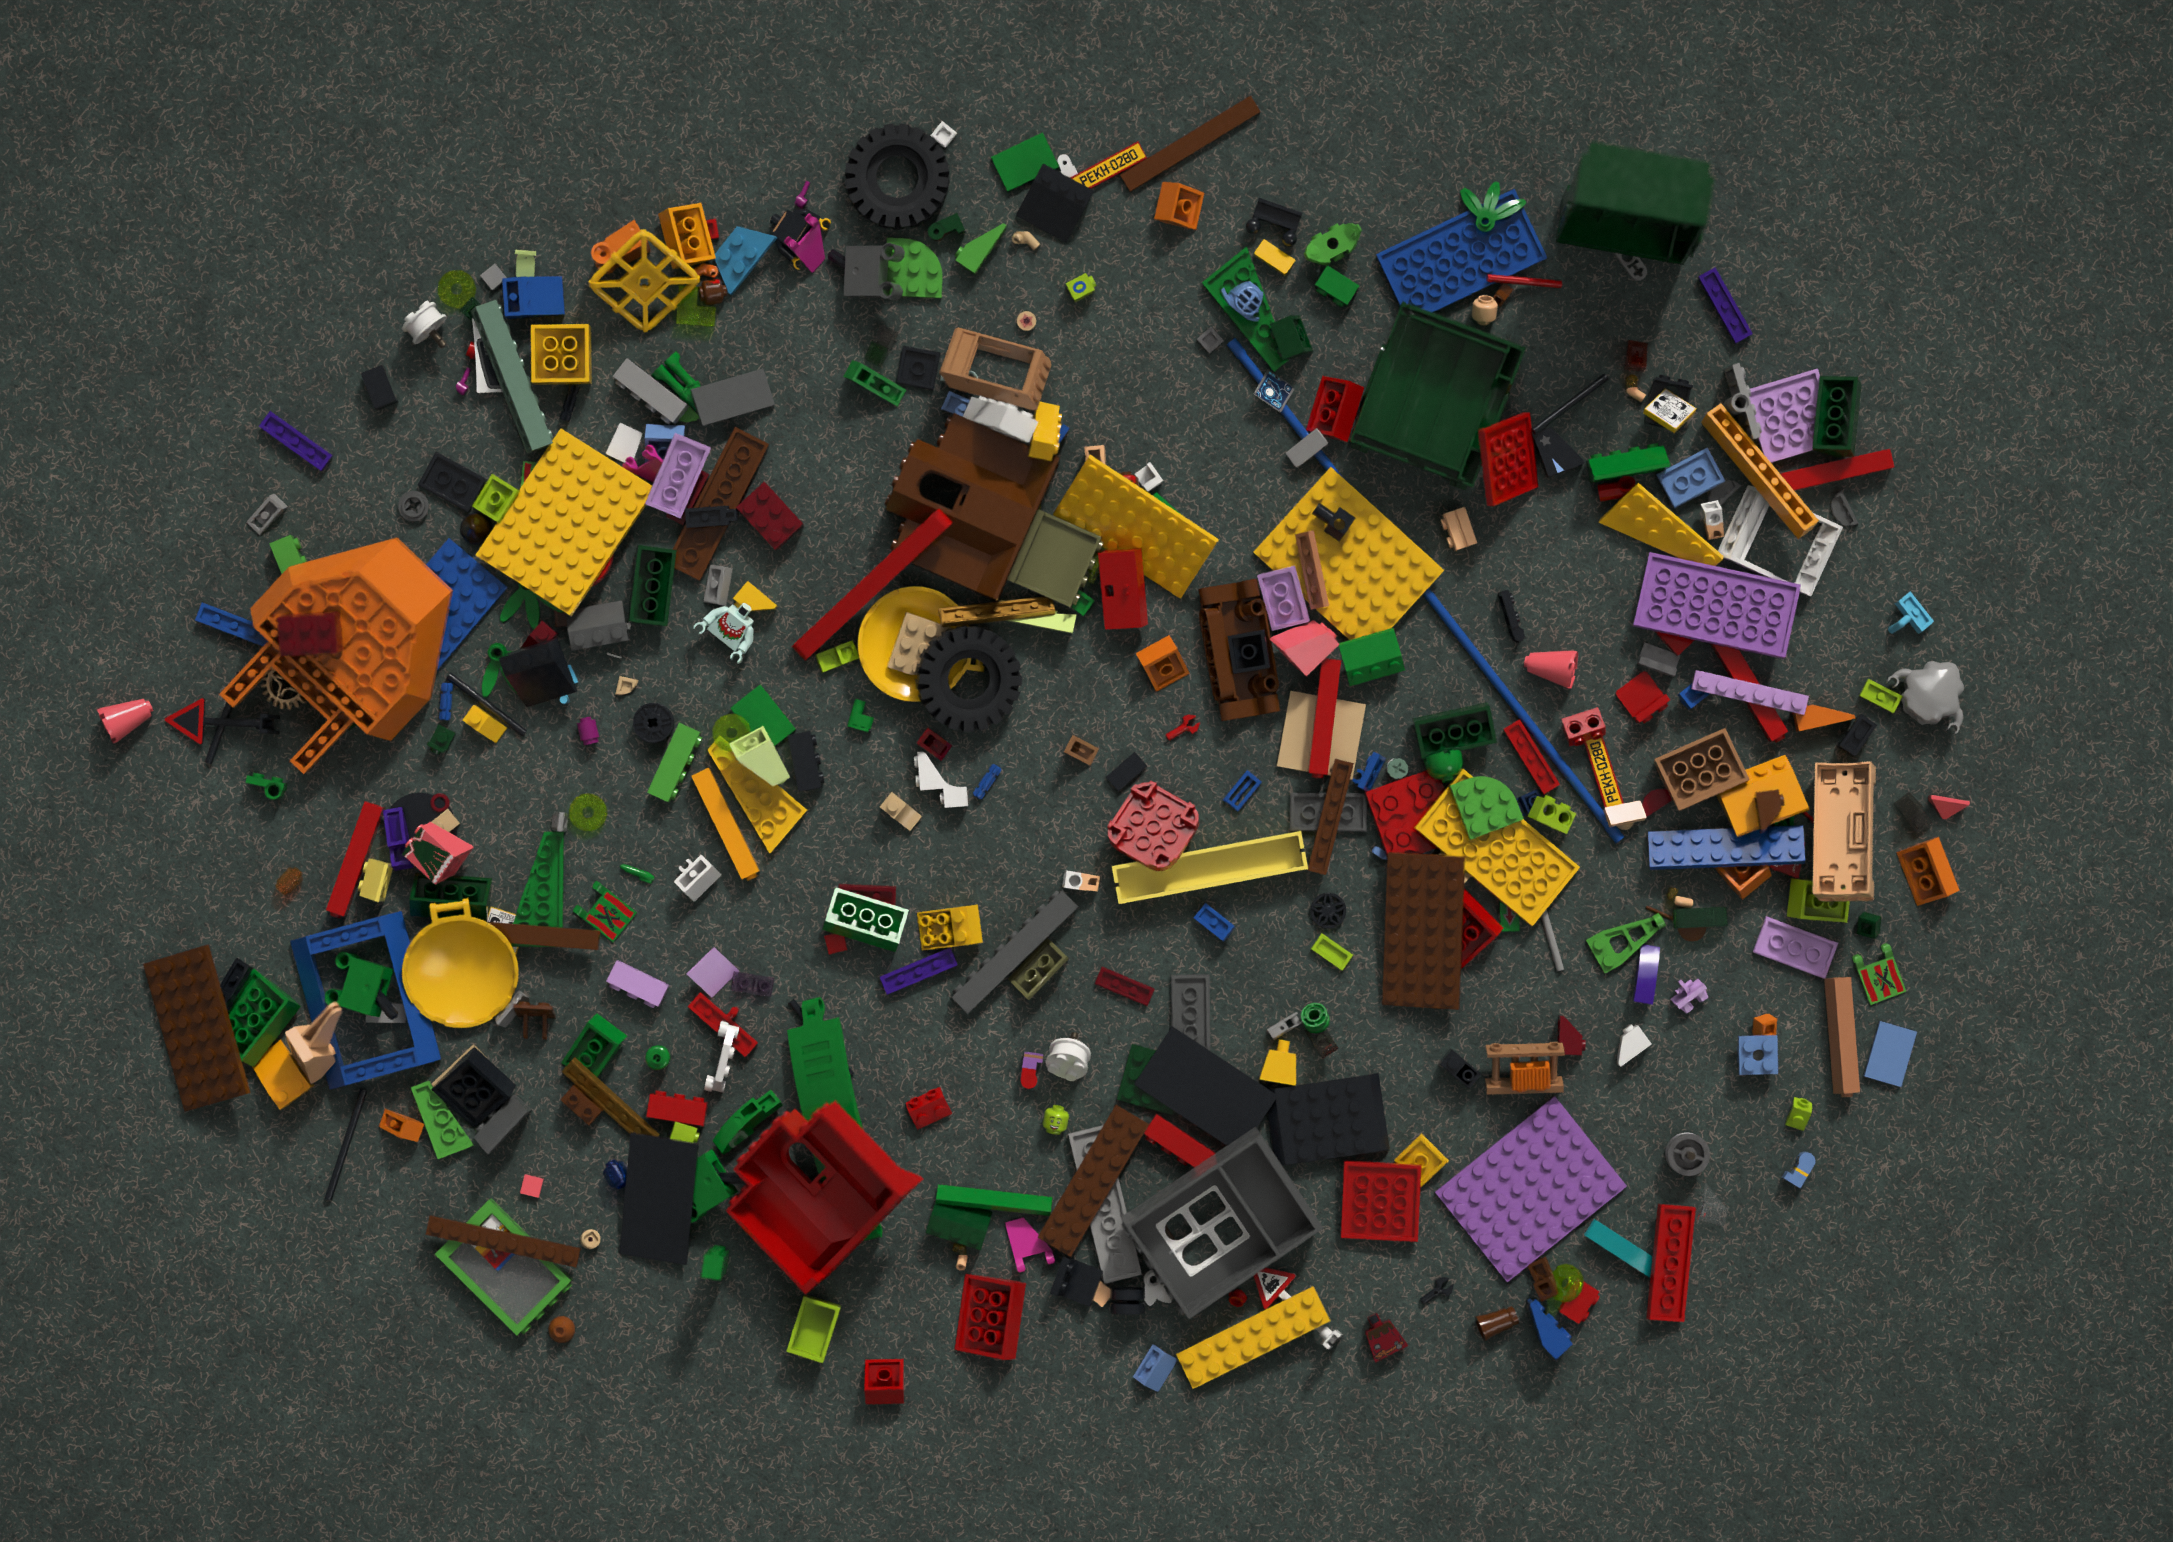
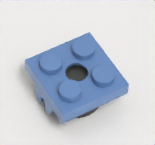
(1757, 1054)

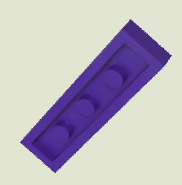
(1725, 305)
(296, 441)
(918, 970)

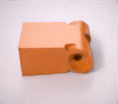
(602, 251)

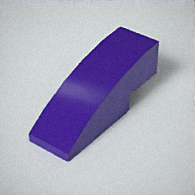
(397, 837)
(1646, 974)

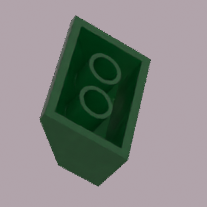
(959, 1224)

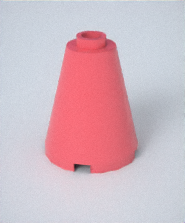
(1553, 666)
(124, 717)

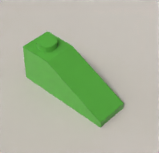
(976, 251)

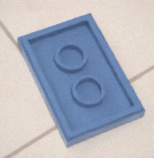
(1690, 478)
(1890, 1053)

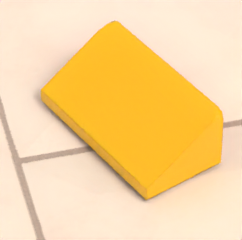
(1274, 257)

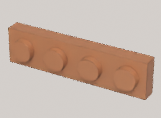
(1312, 570)

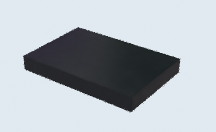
(452, 481)

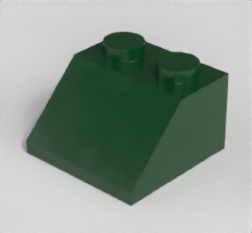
(1290, 337)

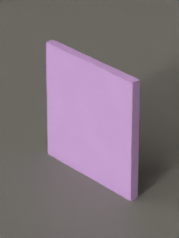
(712, 972)

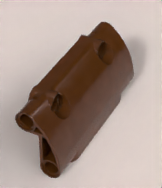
(1228, 612)

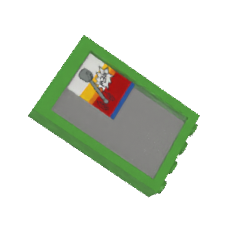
(507, 1283)

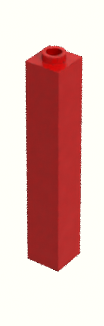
(1839, 470)
(1738, 669)
(1324, 717)
(355, 859)

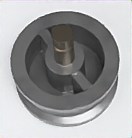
(1687, 1154)

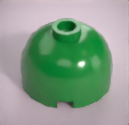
(1444, 766)

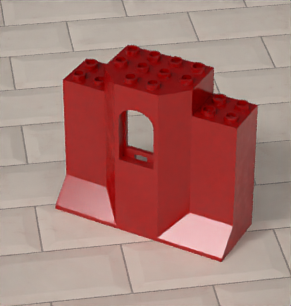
(810, 1223)

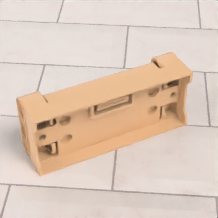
(1843, 831)

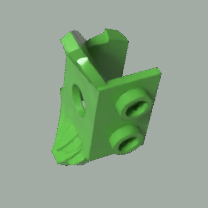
(1347, 238)

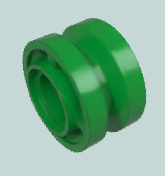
(1311, 1011)

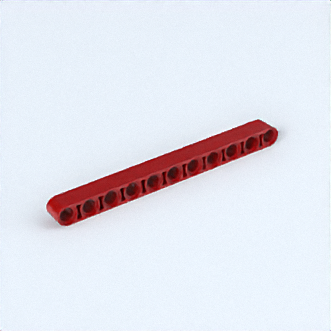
(871, 584)

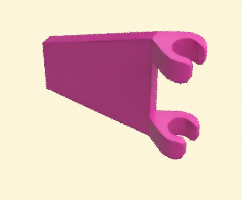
(810, 247)
(647, 470)
(1025, 1242)

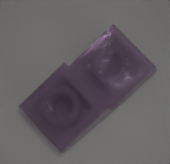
(752, 983)

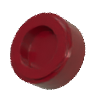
(447, 802)

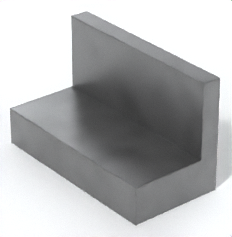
(1658, 659)

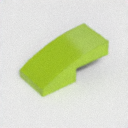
(837, 656)

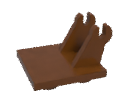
(525, 1010)

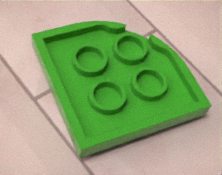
(918, 271)
(1485, 805)

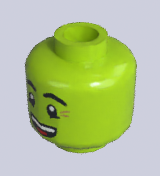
(1055, 1120)

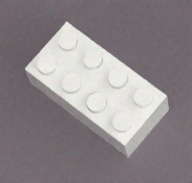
(1001, 418)

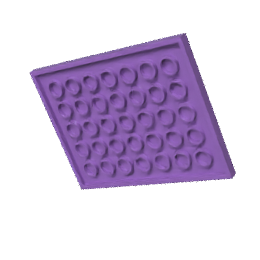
(1530, 1189)

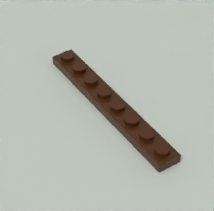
(503, 1241)

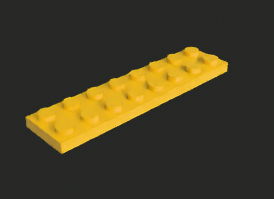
(1253, 1337)

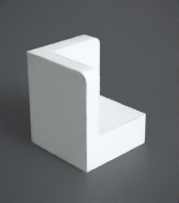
(1149, 477)

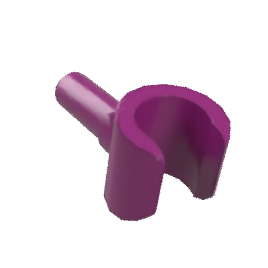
(800, 201)
(461, 387)

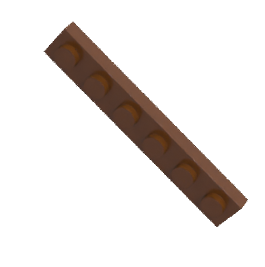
(1330, 816)

